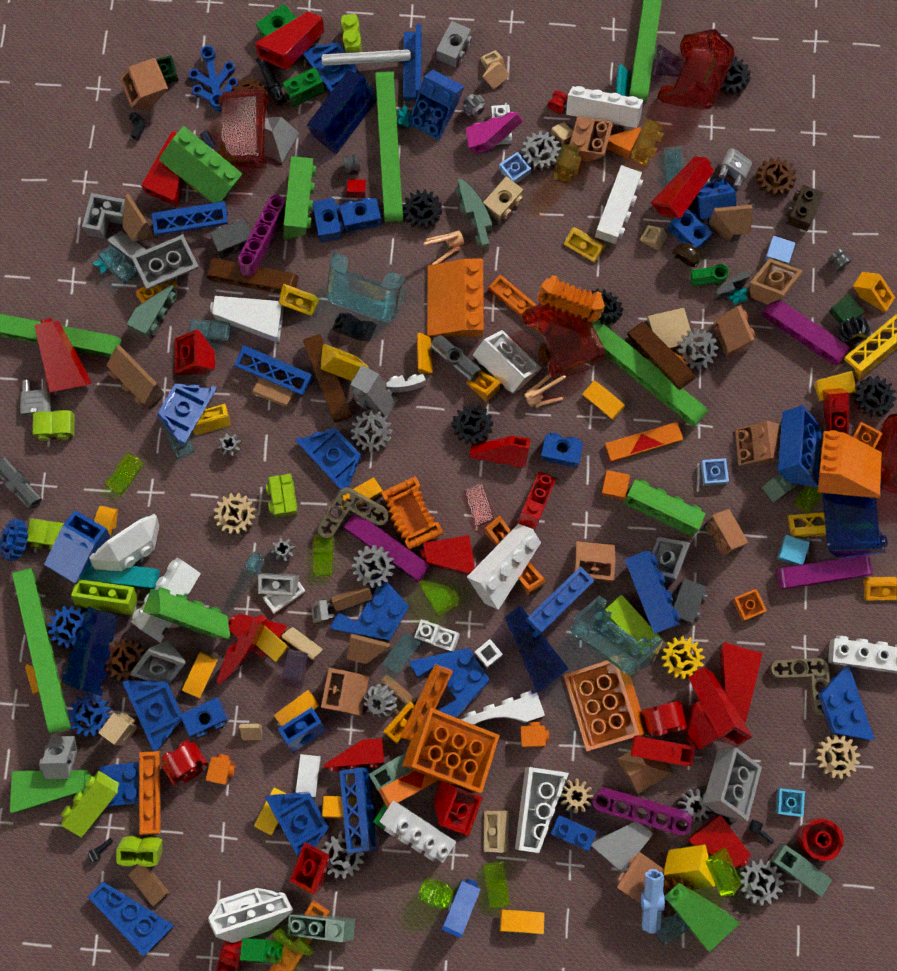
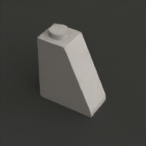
(622, 843)

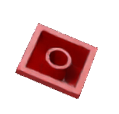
(193, 354)
(699, 728)
(456, 807)
(310, 869)

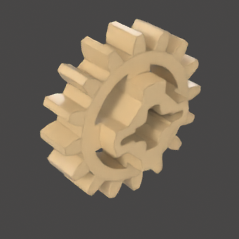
(241, 510)
(844, 761)

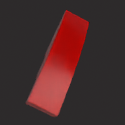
(241, 650)

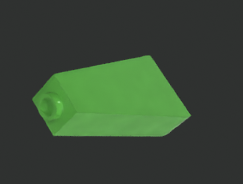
(32, 790)
(702, 917)

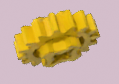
(673, 654)

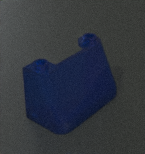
(852, 525)

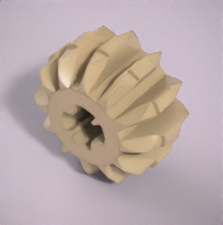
(583, 798)

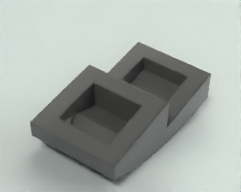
(728, 287)

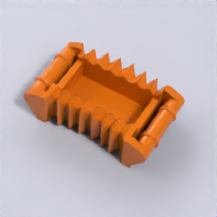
(571, 299)
(410, 514)

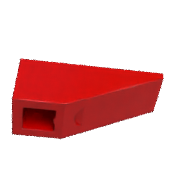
(836, 410)
(506, 450)
(536, 501)
(663, 751)
(362, 753)

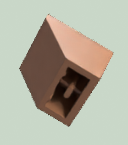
(143, 84)
(591, 137)
(734, 332)
(758, 443)
(726, 532)
(596, 560)
(345, 691)
(633, 880)

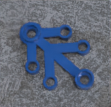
(214, 81)

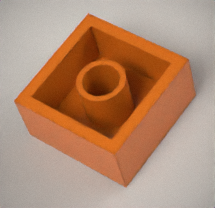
(867, 434)
(615, 485)
(749, 605)

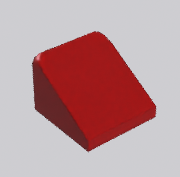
(356, 188)

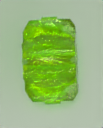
(436, 893)

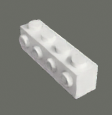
(604, 106)
(618, 204)
(863, 654)
(417, 831)

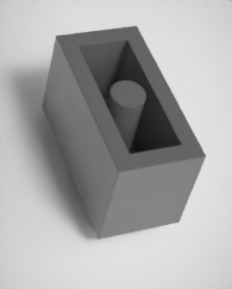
(231, 237)
(688, 601)

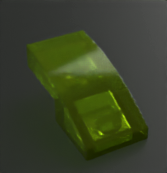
(125, 473)
(323, 556)
(496, 884)
(299, 946)

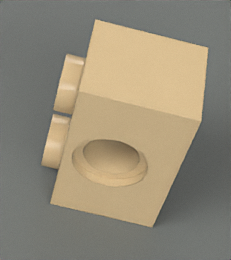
(505, 190)
(119, 728)

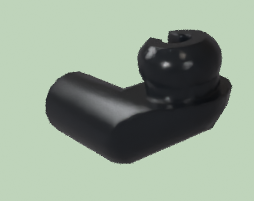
(138, 124)

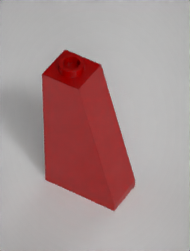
(291, 40)
(163, 182)
(683, 188)
(59, 358)
(739, 675)
(719, 708)

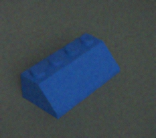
(800, 447)
(652, 592)

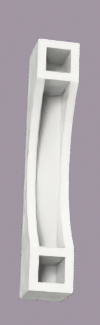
(522, 709)

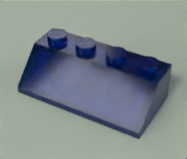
(342, 111)

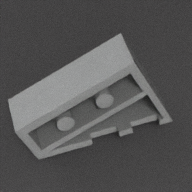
(370, 392)

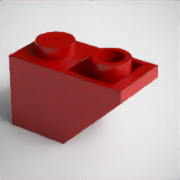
(230, 956)

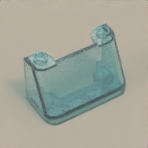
(362, 294)
(610, 641)

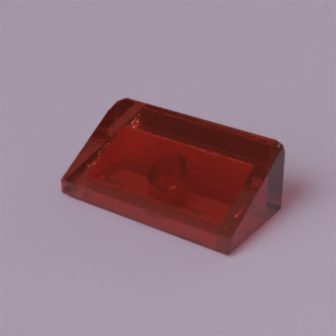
(479, 505)

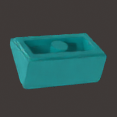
(622, 81)

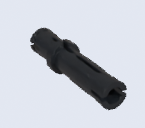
(273, 86)

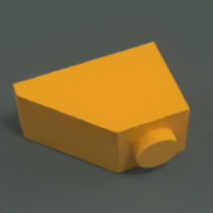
(874, 290)

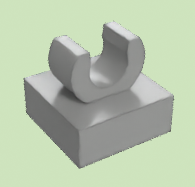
(320, 611)

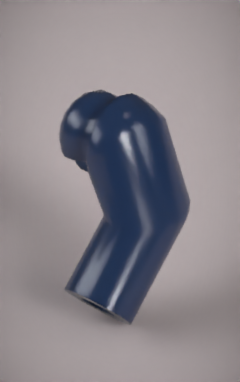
(208, 139)

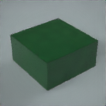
(168, 69)
(846, 309)

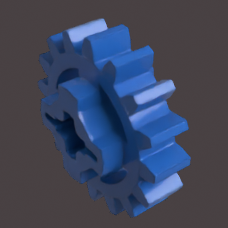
(13, 540)
(59, 629)
(87, 706)

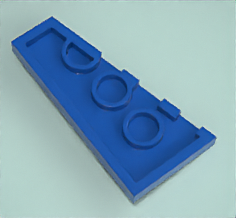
(132, 919)

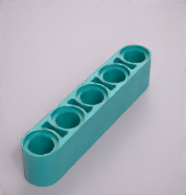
(133, 577)

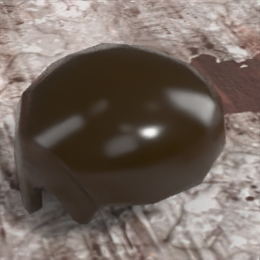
(688, 254)

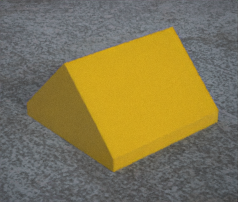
(340, 362)
(689, 865)

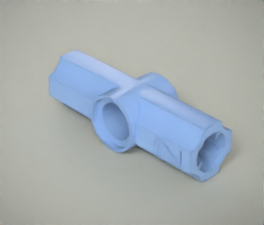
(652, 901)

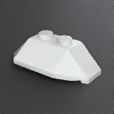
(127, 546)
(248, 914)

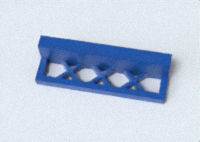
(413, 68)
(189, 216)
(278, 366)
(559, 601)
(365, 810)

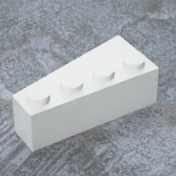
(504, 565)
(179, 580)
(537, 806)

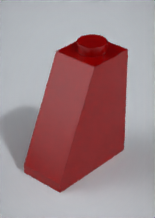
(450, 554)
(242, 622)
(718, 835)

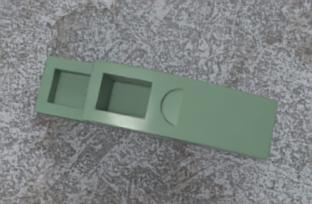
(476, 211)

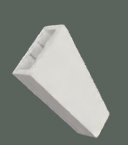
(250, 315)

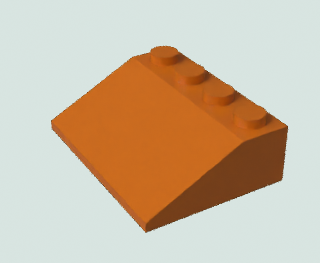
(455, 299)
(849, 466)
(604, 705)
(451, 751)

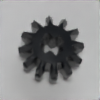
(853, 330)

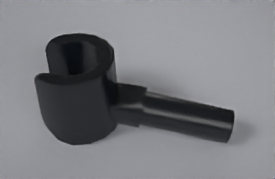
(756, 826)
(94, 854)

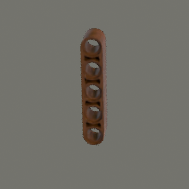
(264, 278)
(661, 356)
(328, 382)

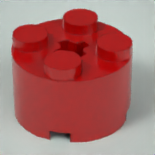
(664, 718)
(183, 763)
(828, 847)

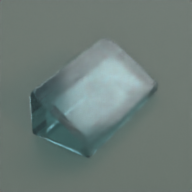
(401, 653)

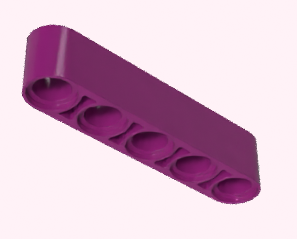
(262, 235)
(805, 331)
(372, 535)
(824, 572)
(652, 808)

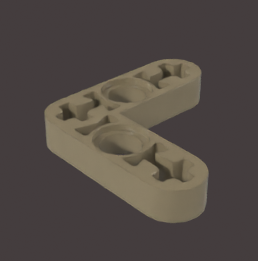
(350, 504)
(814, 676)

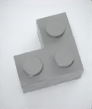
(100, 212)

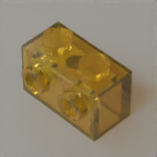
(646, 142)
(567, 163)

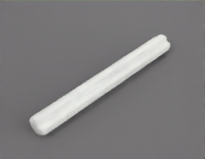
(366, 57)

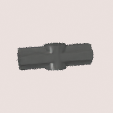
(463, 365)
(18, 484)

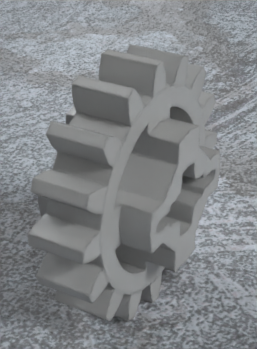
(534, 146)
(702, 344)
(363, 430)
(369, 573)
(347, 864)
(764, 890)

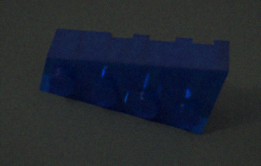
(90, 652)
(538, 655)

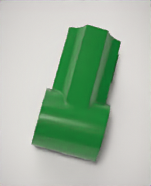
(707, 276)

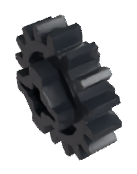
(739, 77)
(420, 201)
(611, 305)
(876, 388)
(465, 428)

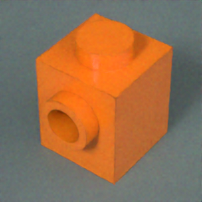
(534, 735)
(220, 769)

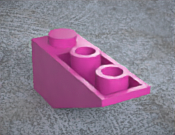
(488, 134)

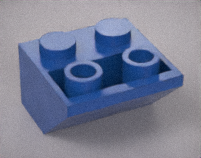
(714, 195)

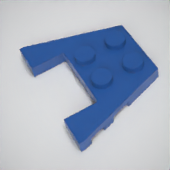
(380, 615)
(465, 682)

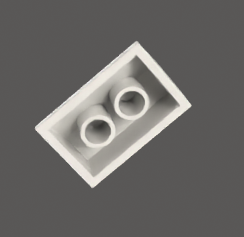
(506, 361)

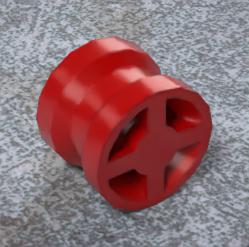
(557, 102)

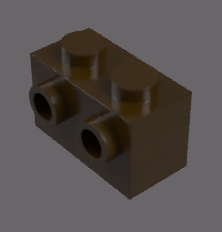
(804, 208)

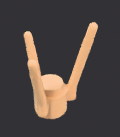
(452, 239)
(535, 395)

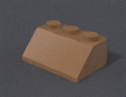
(134, 378)

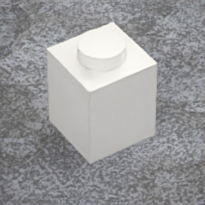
(488, 653)

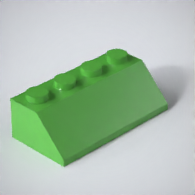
(200, 166)
(298, 196)
(664, 507)
(187, 614)

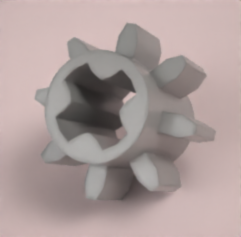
(474, 105)
(229, 440)
(278, 547)

